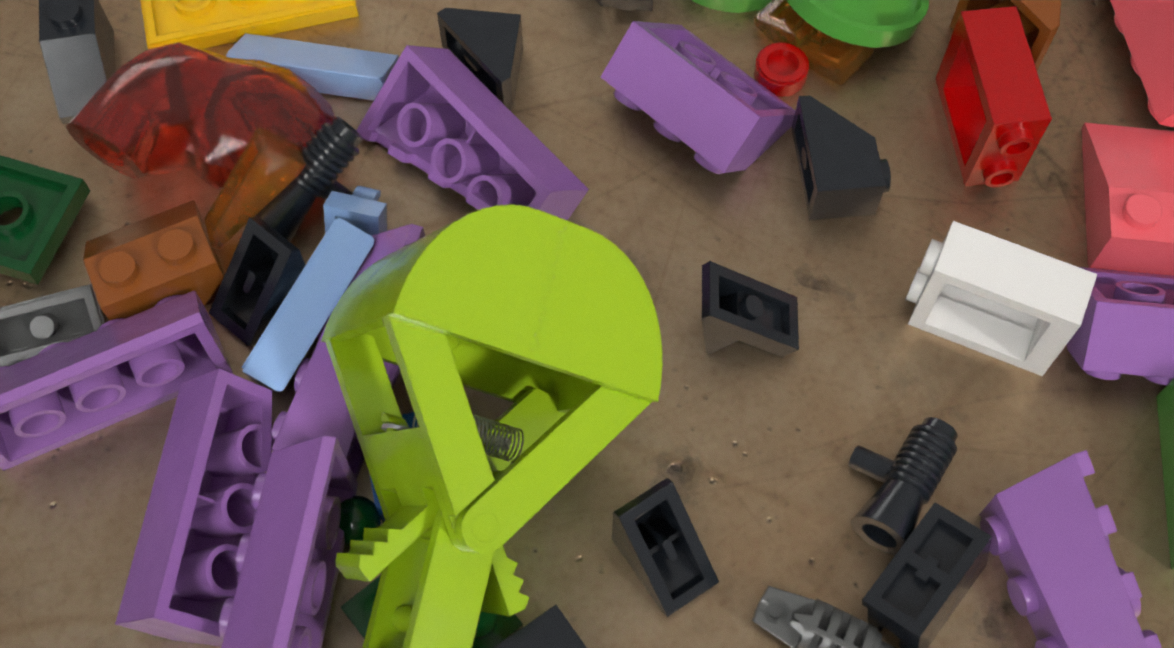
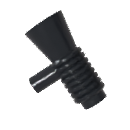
(325, 159)
(907, 486)

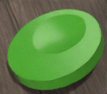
(864, 21)

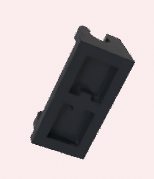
(928, 577)

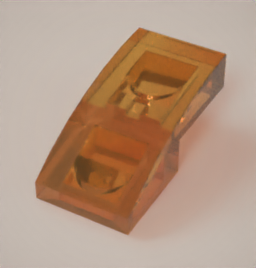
(825, 54)

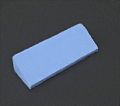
(325, 67)
(308, 305)

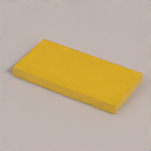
(226, 21)

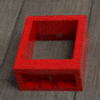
(992, 97)

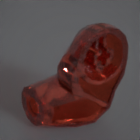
(193, 112)

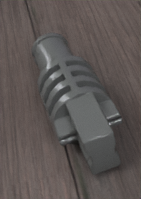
(813, 623)

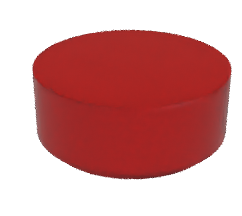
(781, 69)

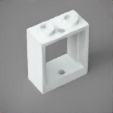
(999, 297)

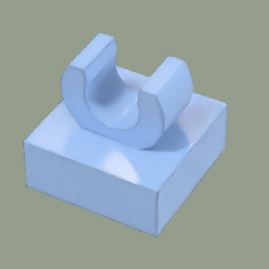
(358, 209)

